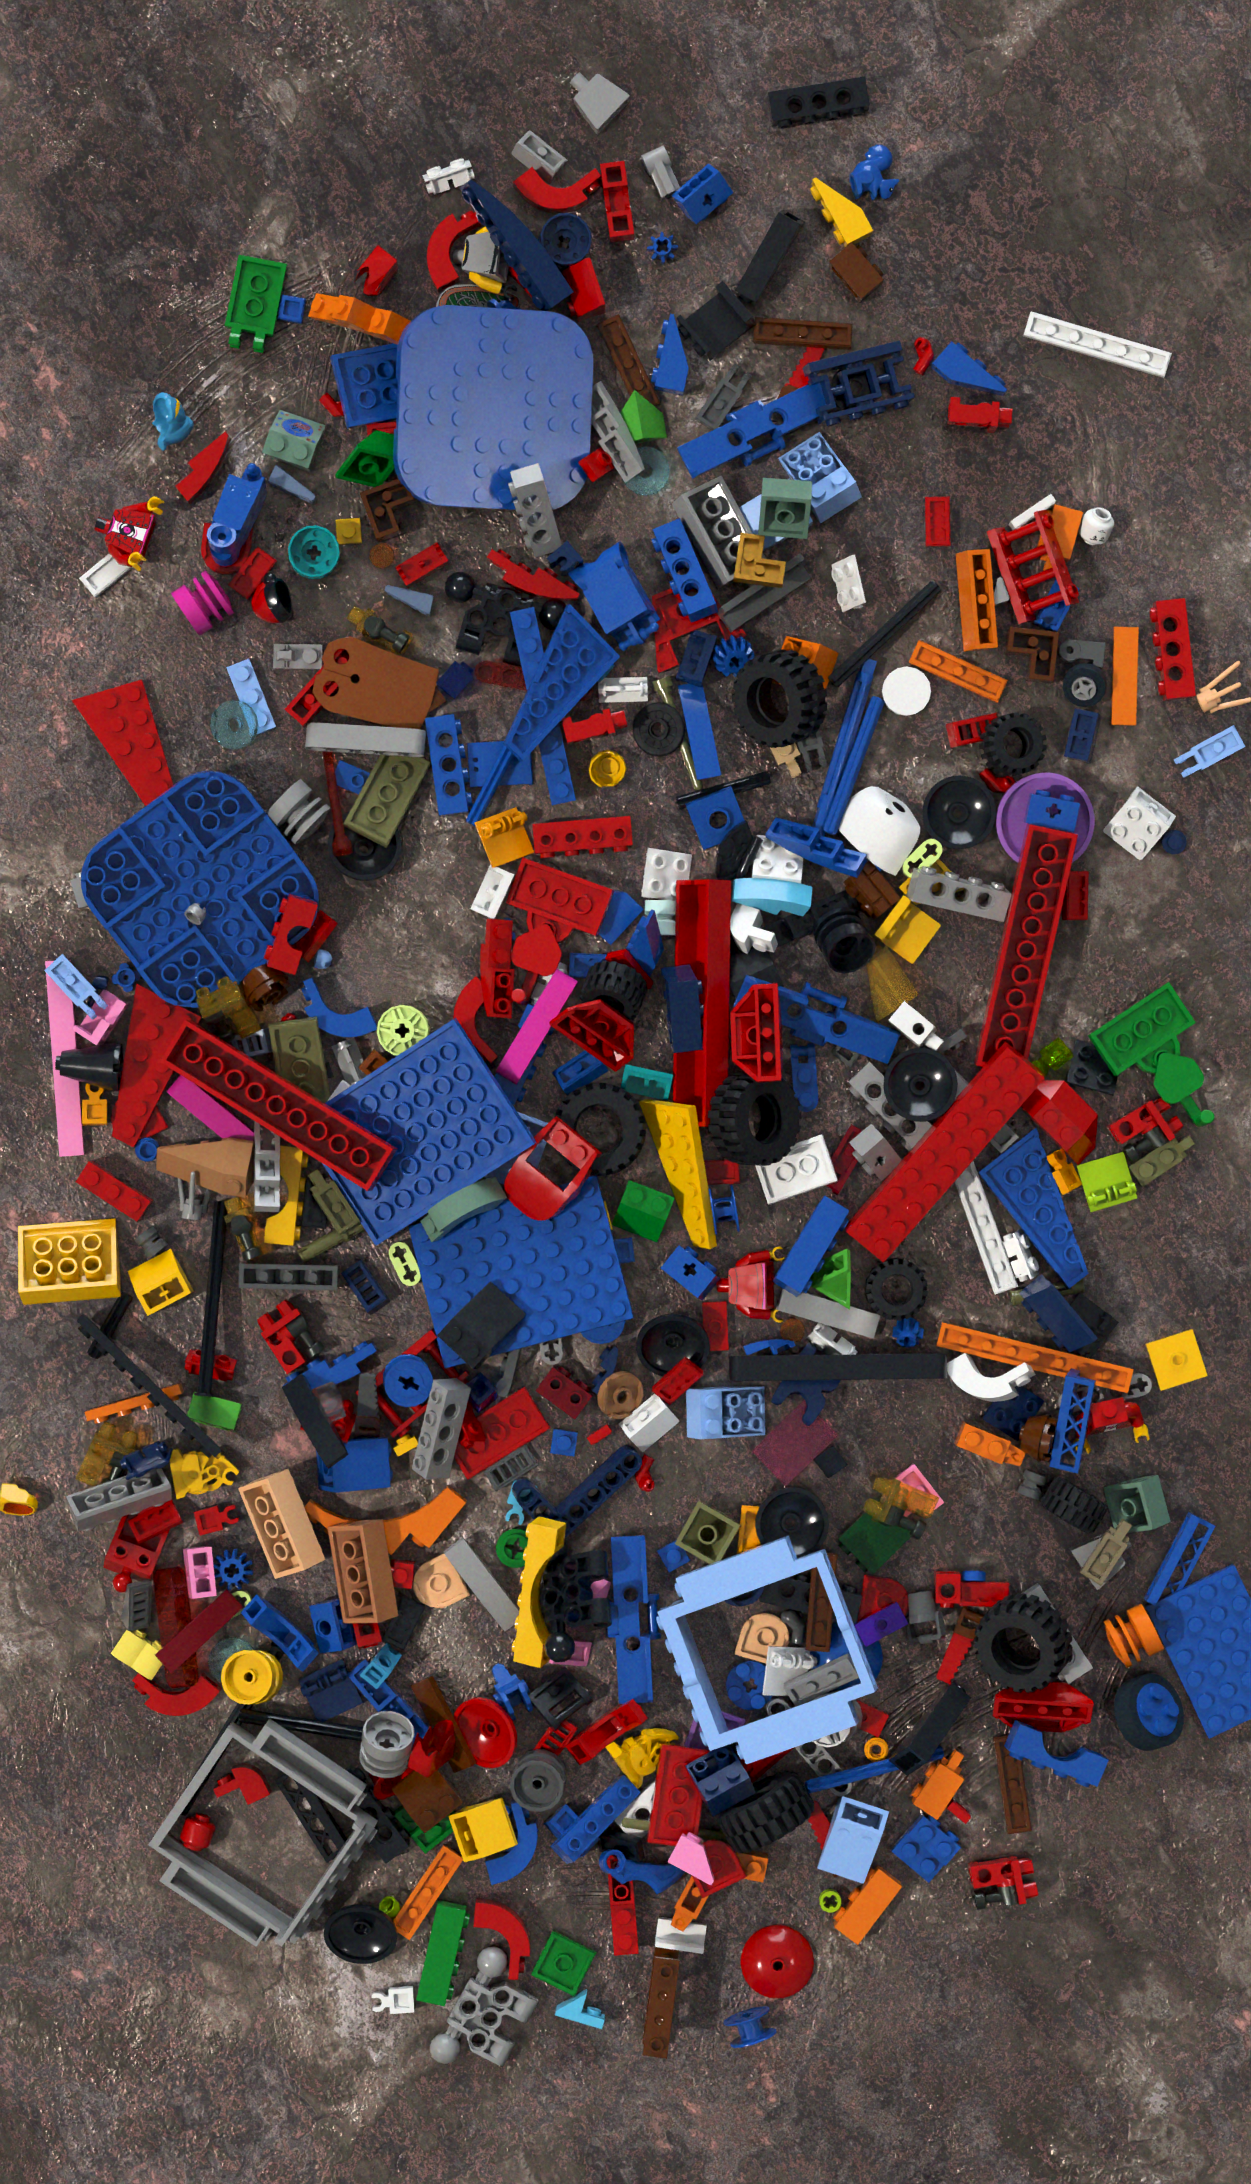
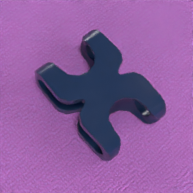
(809, 1389)

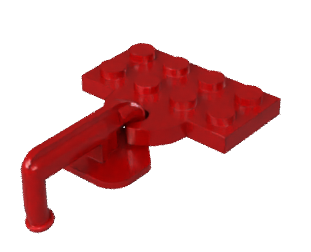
(557, 901)

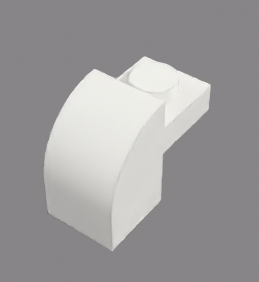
(746, 930)

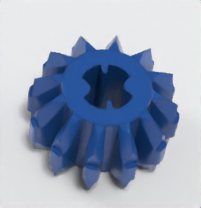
(732, 655)
(239, 1575)

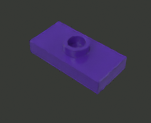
(880, 1624)

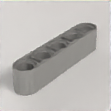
(365, 739)
(815, 1756)

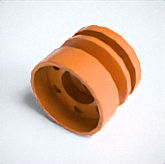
(1133, 1635)

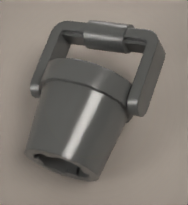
(923, 1609)

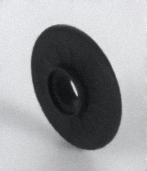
(672, 723)

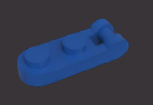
(804, 1076)

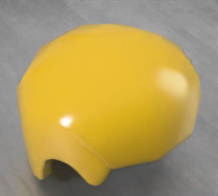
(607, 768)

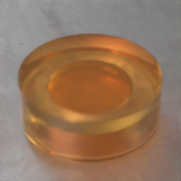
(381, 555)
(792, 1330)

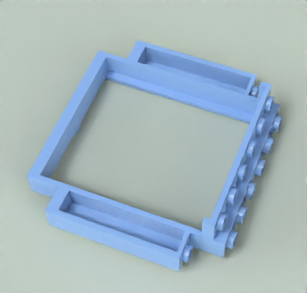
(735, 1577)

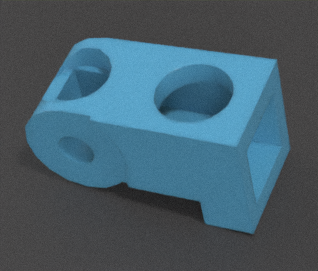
(381, 1665)

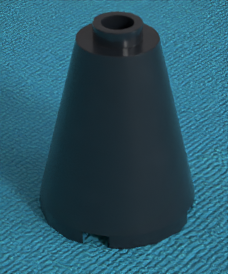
(93, 1065)

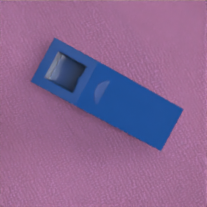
(673, 366)
(962, 370)
(646, 943)

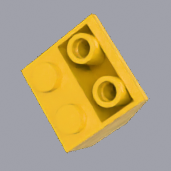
(159, 1282)
(482, 1829)

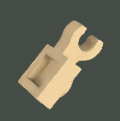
(787, 755)

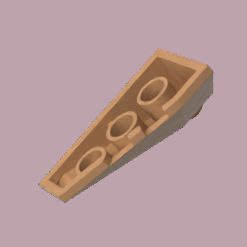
(217, 1165)

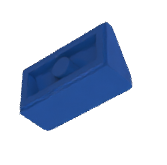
(579, 1072)

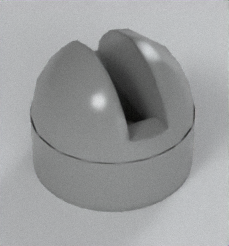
(195, 914)

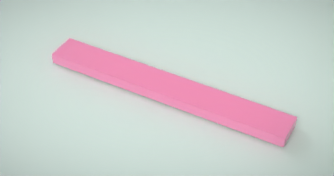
(66, 1089)

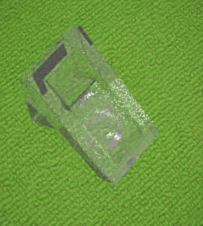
(331, 1400)

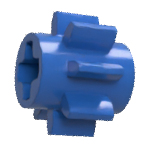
(661, 241)
(908, 1332)

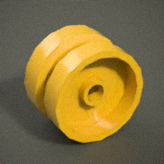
(252, 1677)

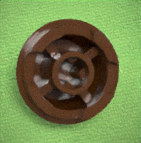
(265, 986)
(1038, 1437)

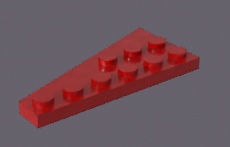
(130, 736)
(143, 1075)

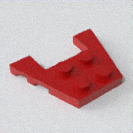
(675, 625)

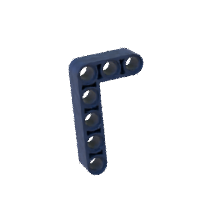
(580, 1496)

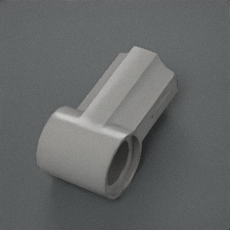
(659, 167)

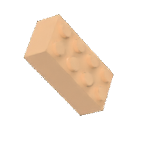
(281, 1523)

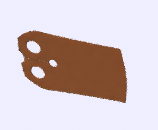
(389, 689)

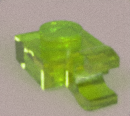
(1053, 1056)

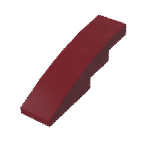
(198, 1631)

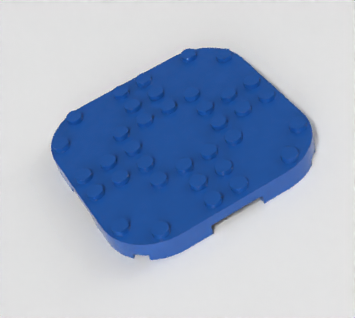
(488, 398)
(190, 846)

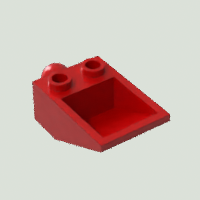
(128, 1563)

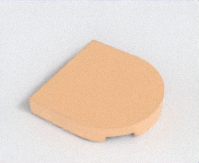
(439, 1583)
(760, 1632)

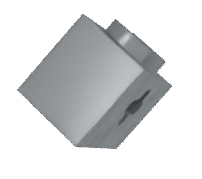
(875, 1152)

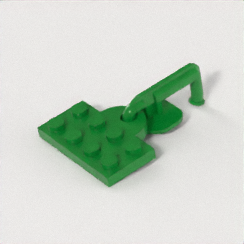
(1145, 1032)

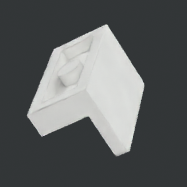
(649, 1422)
(671, 1938)

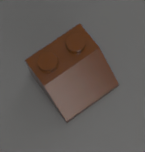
(427, 1798)

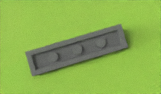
(759, 597)

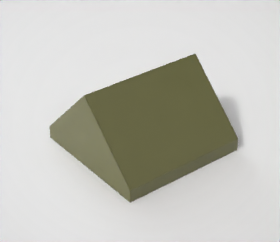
(707, 1533)

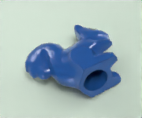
(868, 174)

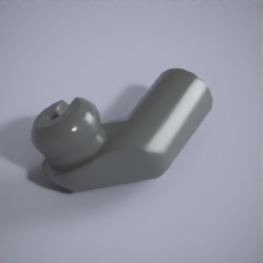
(797, 1623)

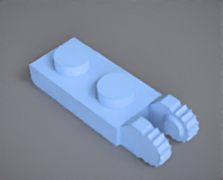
(1212, 750)
(74, 984)

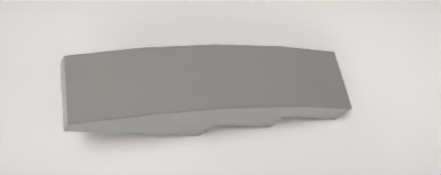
(615, 434)
(266, 1170)
(829, 1313)
(482, 1583)

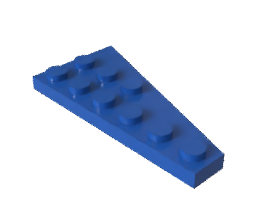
(565, 674)

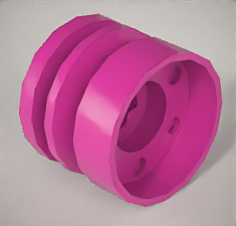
(203, 602)

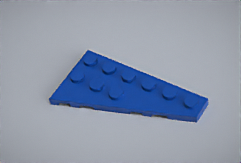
(1031, 1196)

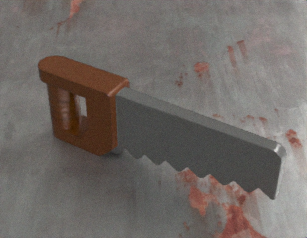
(367, 1407)

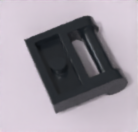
(554, 1692)

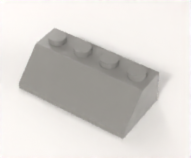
(714, 527)
(118, 1498)

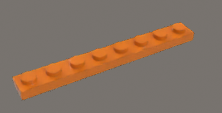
(1038, 1357)

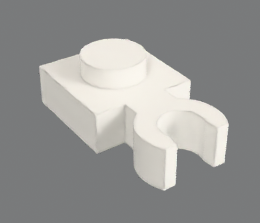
(399, 2000)

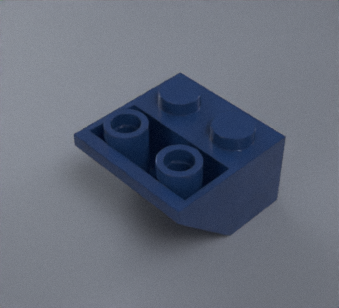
(720, 1779)

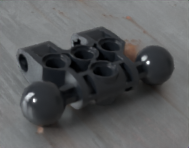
(461, 588)
(564, 1583)

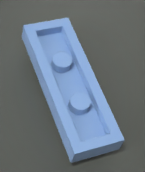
(250, 692)

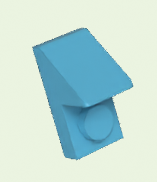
(573, 2010)

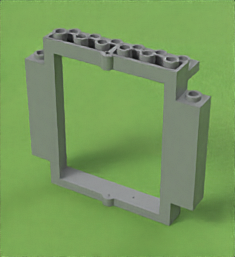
(226, 1897)

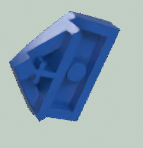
(619, 916)
(775, 1345)

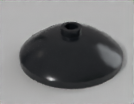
(976, 806)
(368, 865)
(922, 1066)
(661, 1352)
(809, 1518)
(360, 1934)

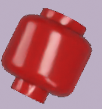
(197, 1832)

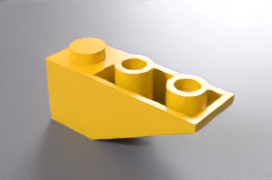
(845, 216)

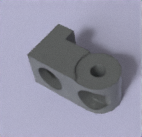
(1082, 650)

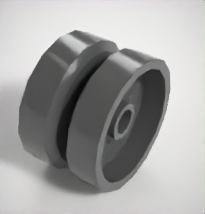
(538, 1780)

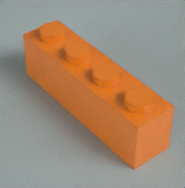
(976, 600)

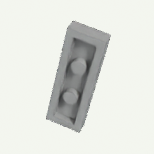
(821, 1680)

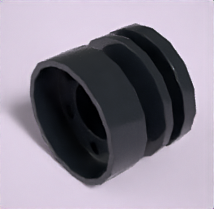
(843, 940)

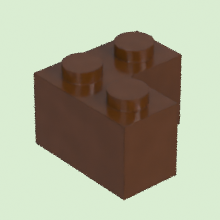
(381, 503)
(1039, 647)

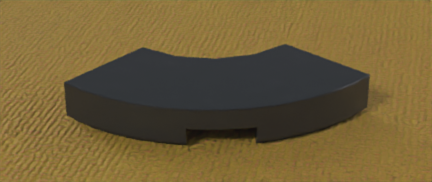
(732, 850)

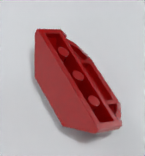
(598, 1031)
(758, 1033)
(1063, 1118)
(1052, 1709)

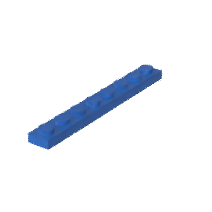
(552, 746)

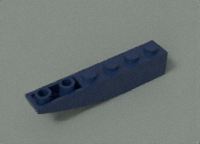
(520, 248)

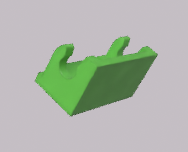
(215, 1412)

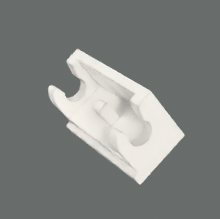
(492, 892)

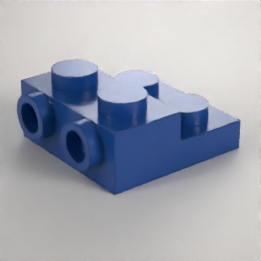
(926, 1847)

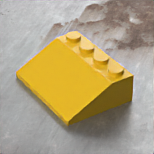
(68, 1261)

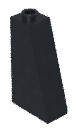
(769, 256)
(930, 1729)

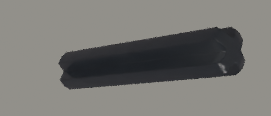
(111, 1321)

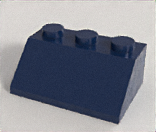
(1056, 1315)

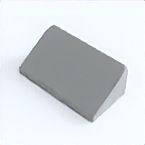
(539, 155)

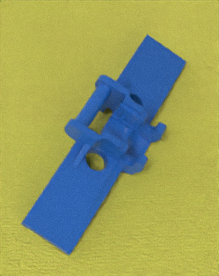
(749, 423)
(817, 1027)
(633, 1666)

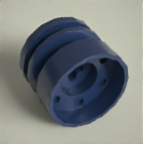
(570, 229)

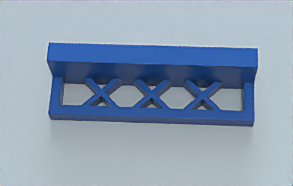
(1067, 1422)
(1174, 1559)

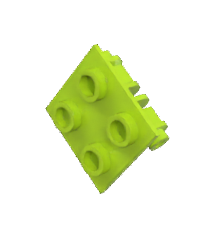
(1107, 1181)

